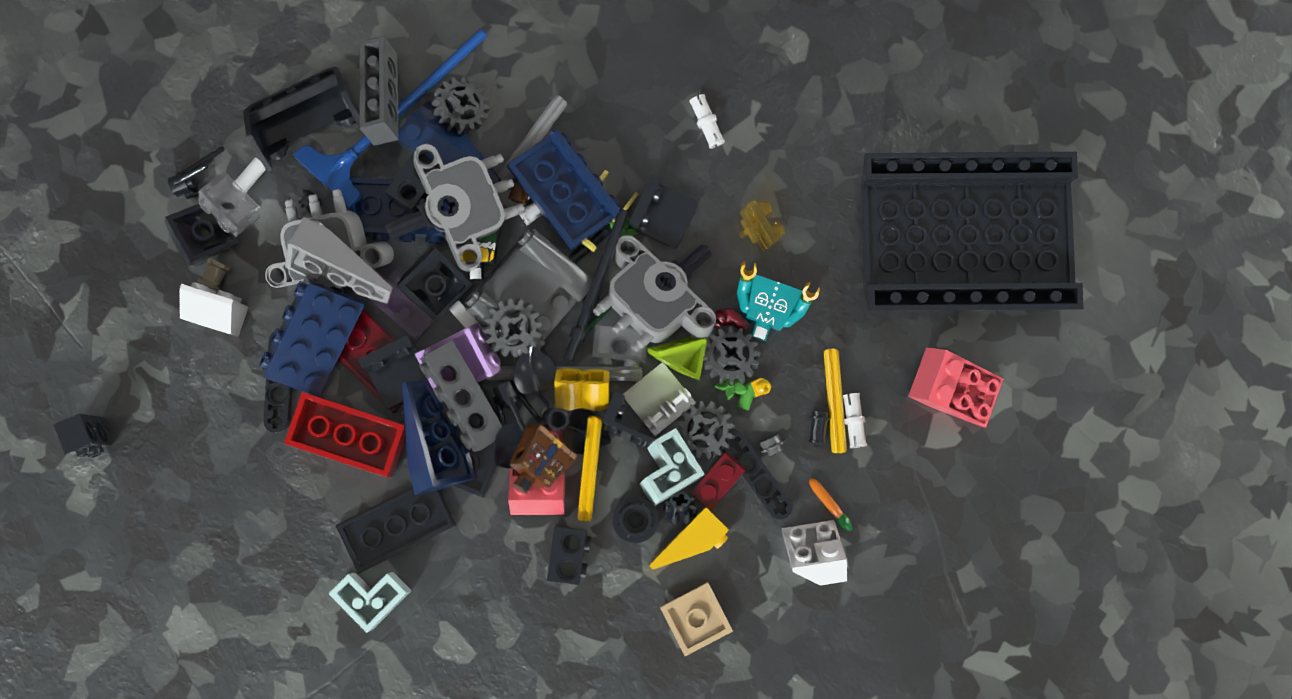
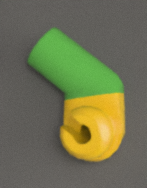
(754, 389)

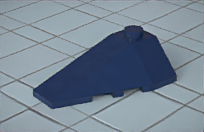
(424, 128)
(433, 449)

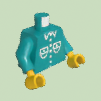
(771, 302)

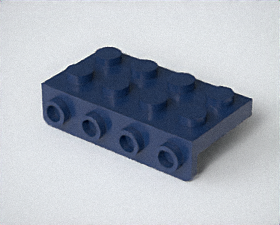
(564, 189)
(378, 210)
(310, 337)

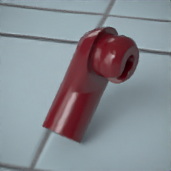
(731, 316)

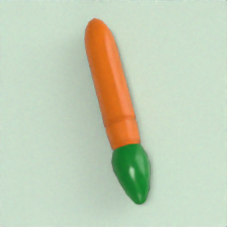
(842, 519)

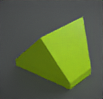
(682, 355)

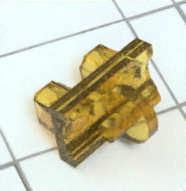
(758, 227)

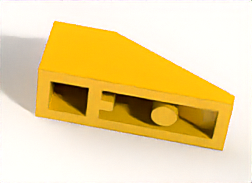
(696, 537)

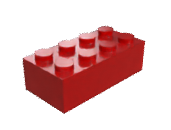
(346, 435)

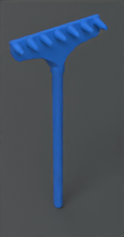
(335, 169)

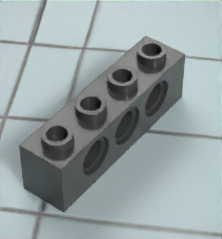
(378, 91)
(463, 380)

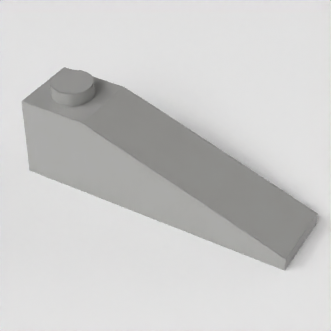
(321, 254)

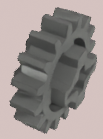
(448, 103)
(504, 334)
(737, 347)
(716, 425)

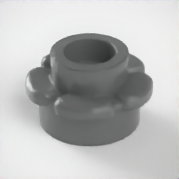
(772, 444)

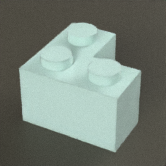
(676, 467)
(369, 605)

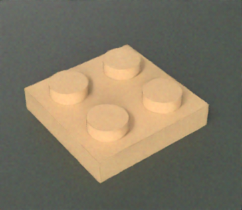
(696, 619)

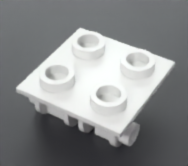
(658, 399)

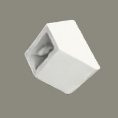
(218, 312)

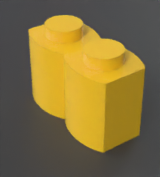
(582, 389)

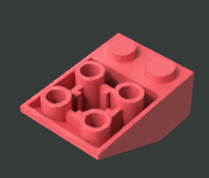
(955, 386)
(538, 500)

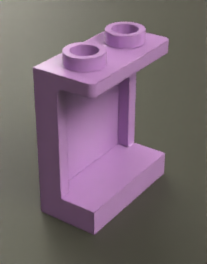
(473, 349)

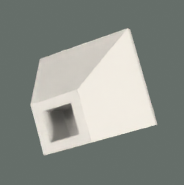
(816, 552)

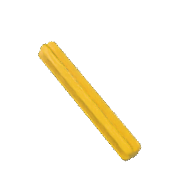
(835, 400)
(589, 469)

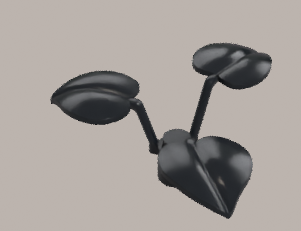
(535, 373)

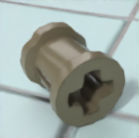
(213, 274)

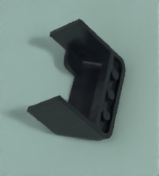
(298, 112)

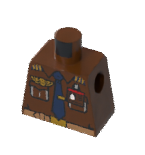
(539, 459)

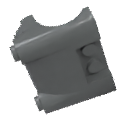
(538, 276)

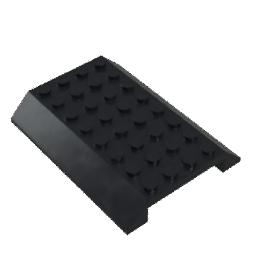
(969, 231)

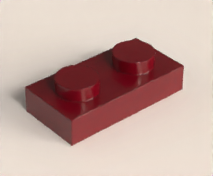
(718, 481)

